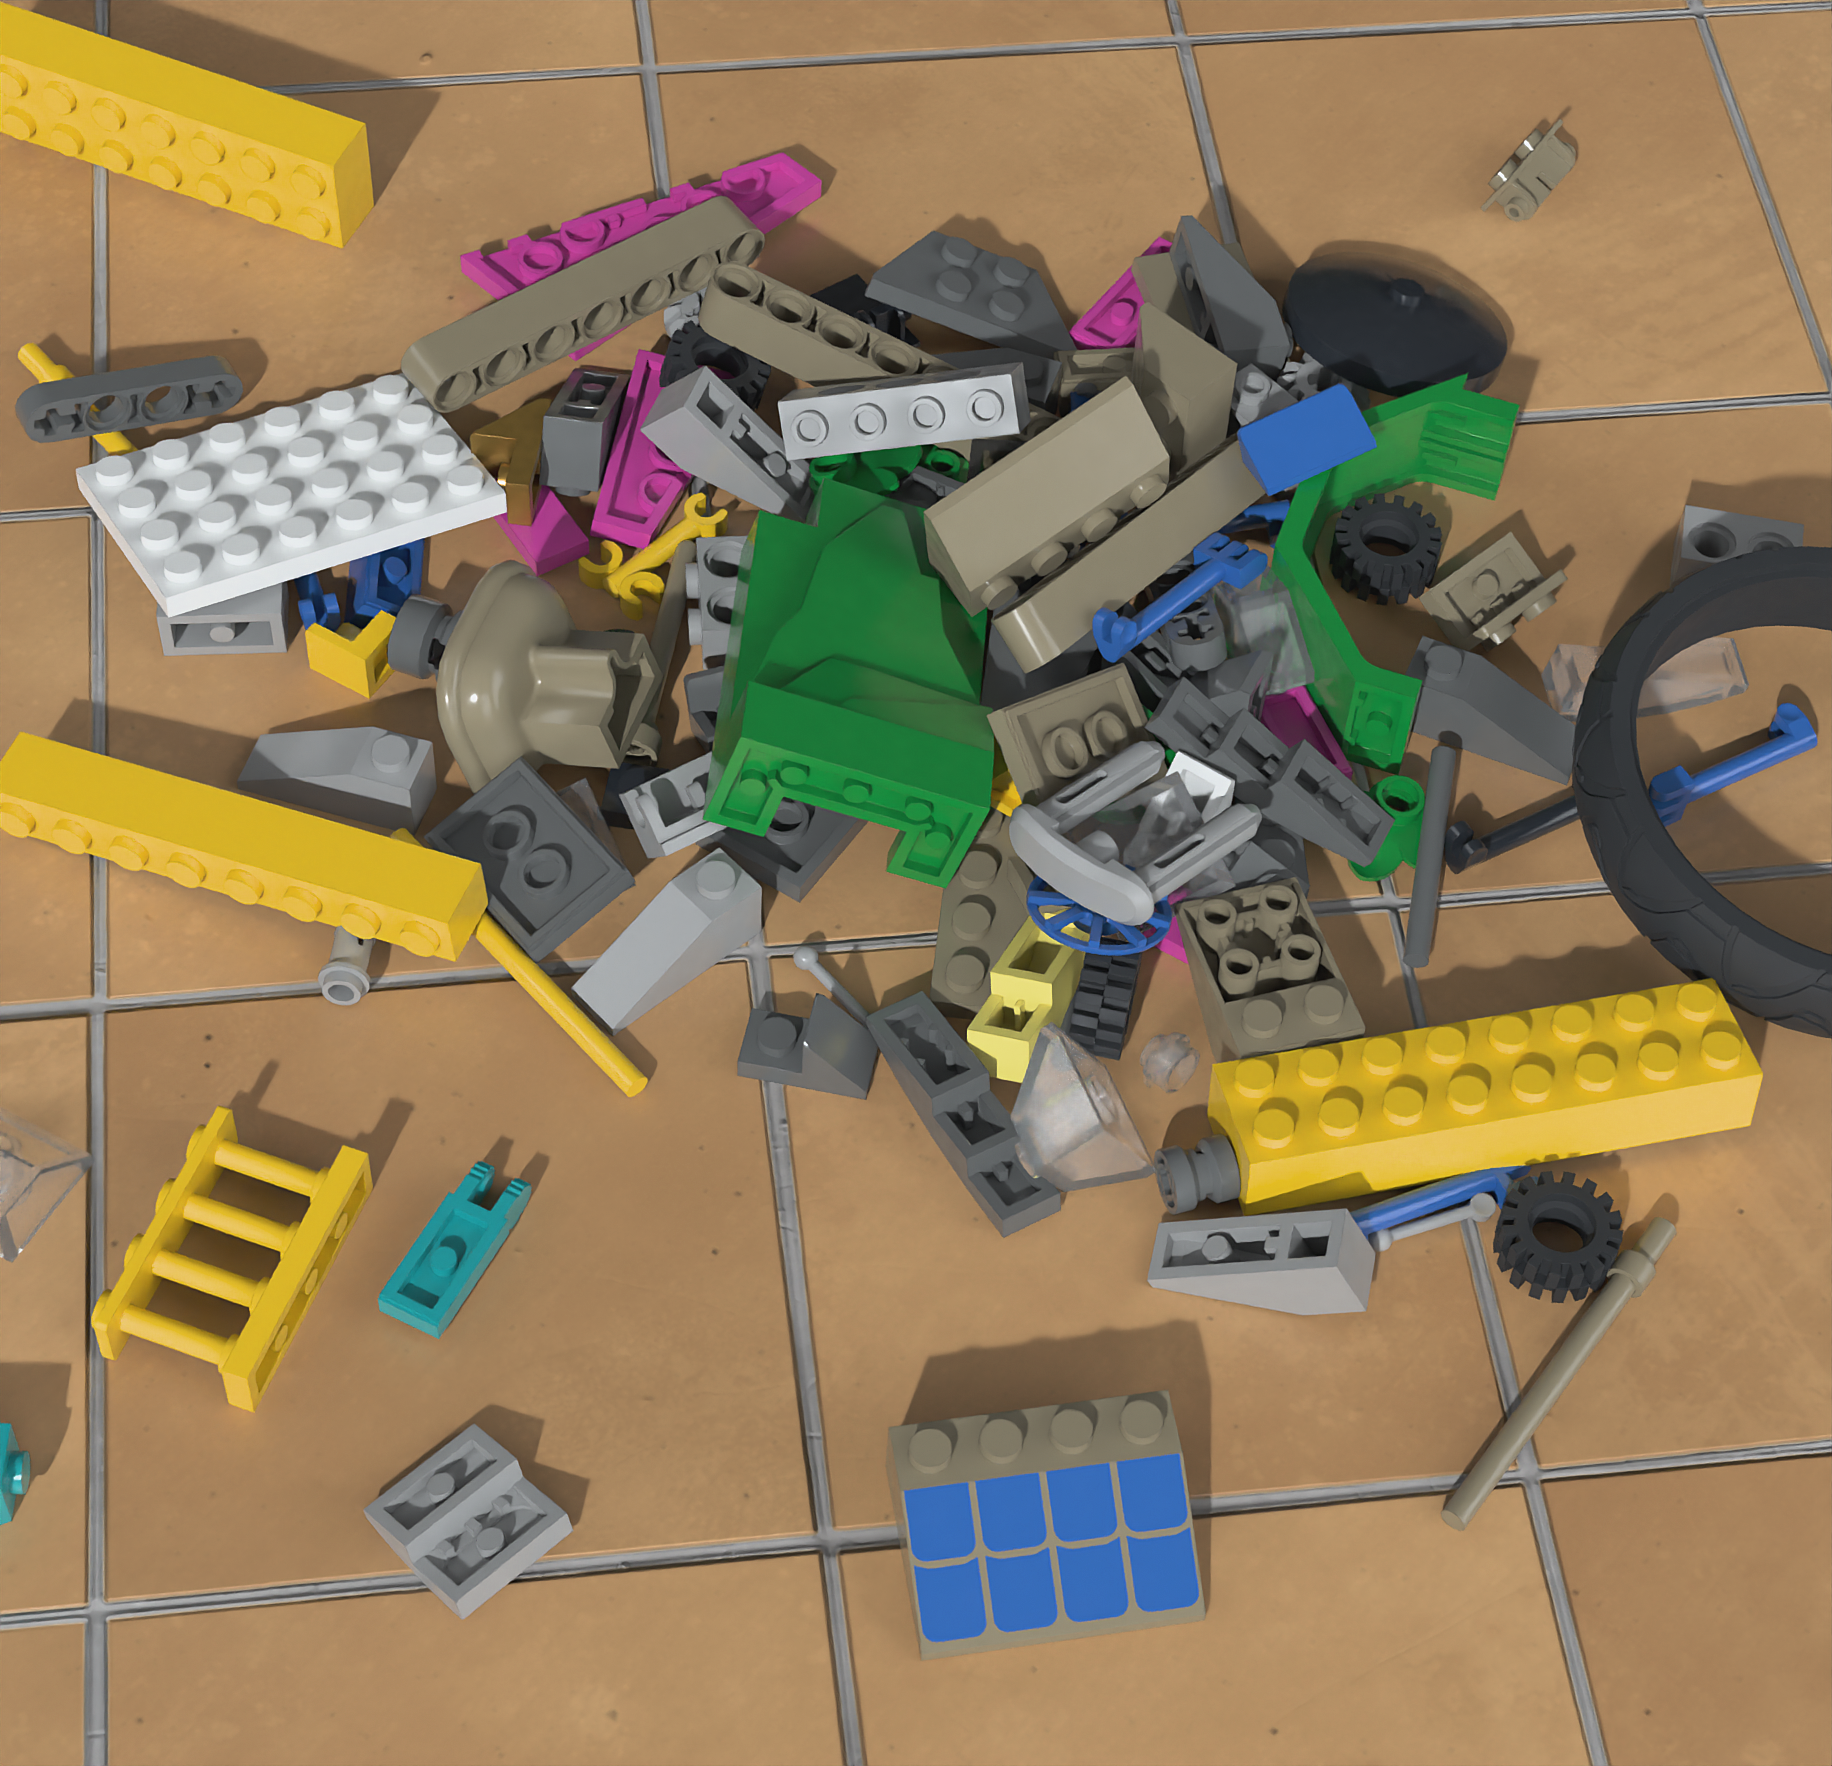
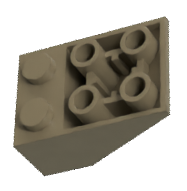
(1264, 973)

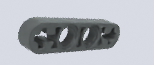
(62, 407)
(1194, 622)

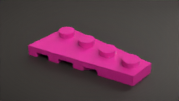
(640, 478)

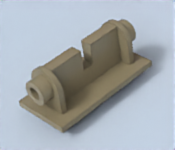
(1520, 185)

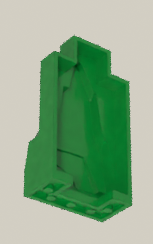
(854, 683)

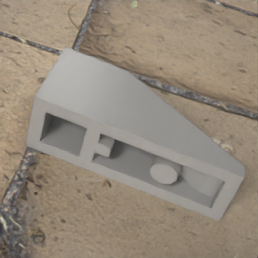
(728, 445)
(347, 773)
(672, 941)
(1268, 1261)

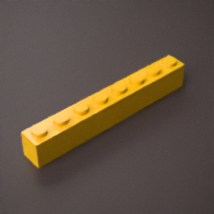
(241, 847)

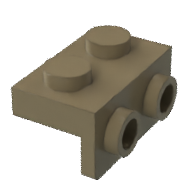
(1488, 593)

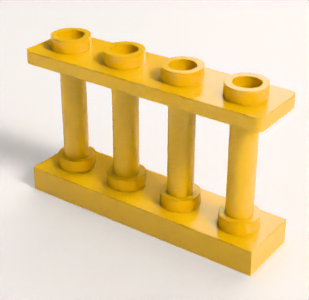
(275, 1302)

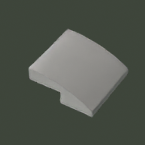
(468, 1521)

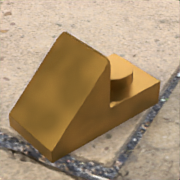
(512, 453)

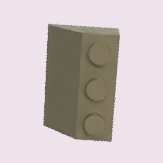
(1182, 387)

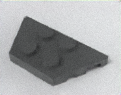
(973, 294)

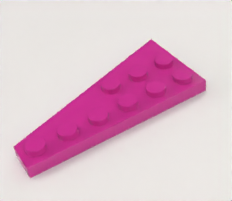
(763, 190)

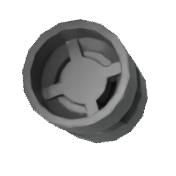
(420, 636)

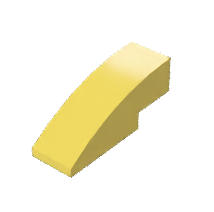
(1028, 991)

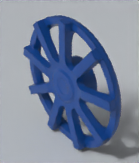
(1093, 923)

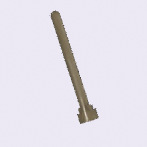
(647, 740)

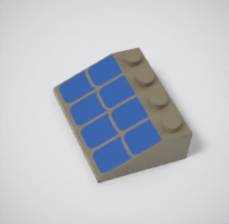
(1044, 1524)

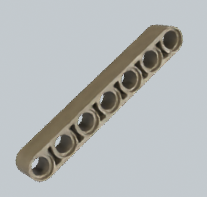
(579, 304)
(818, 340)
(1128, 557)

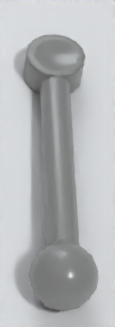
(807, 959)
(1479, 1208)

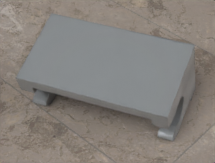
(671, 808)

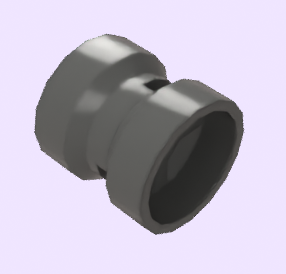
(1193, 1175)

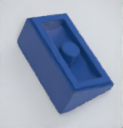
(1305, 439)
(383, 582)

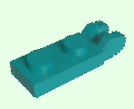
(452, 1252)

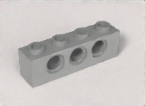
(904, 411)

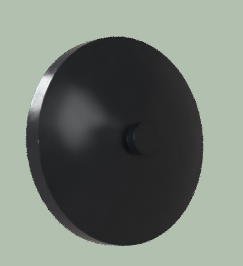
(1392, 324)

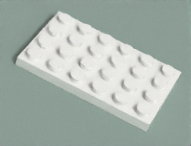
(288, 493)

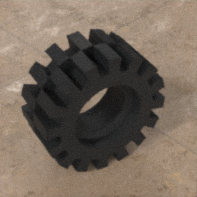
(696, 347)
(1391, 525)
(1105, 1001)
(1566, 1205)

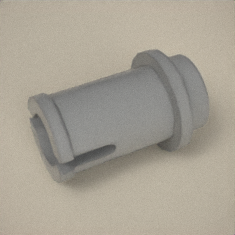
(345, 975)

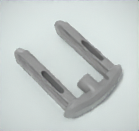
(1091, 869)

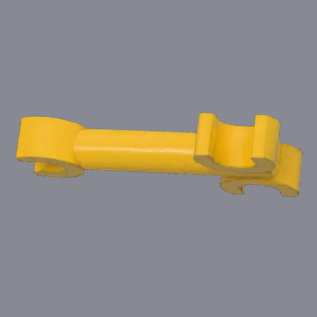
(635, 575)

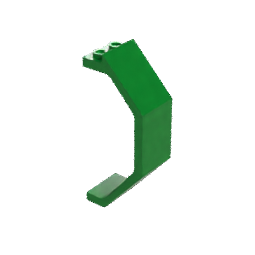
(1426, 436)

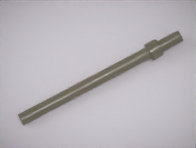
(1626, 1279)

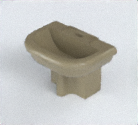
(536, 686)

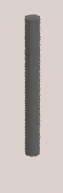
(1429, 857)

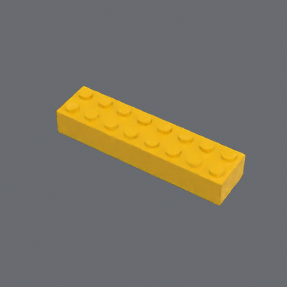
(183, 127)
(1483, 1095)

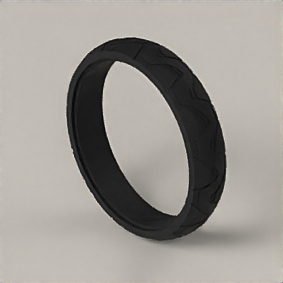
(1632, 848)

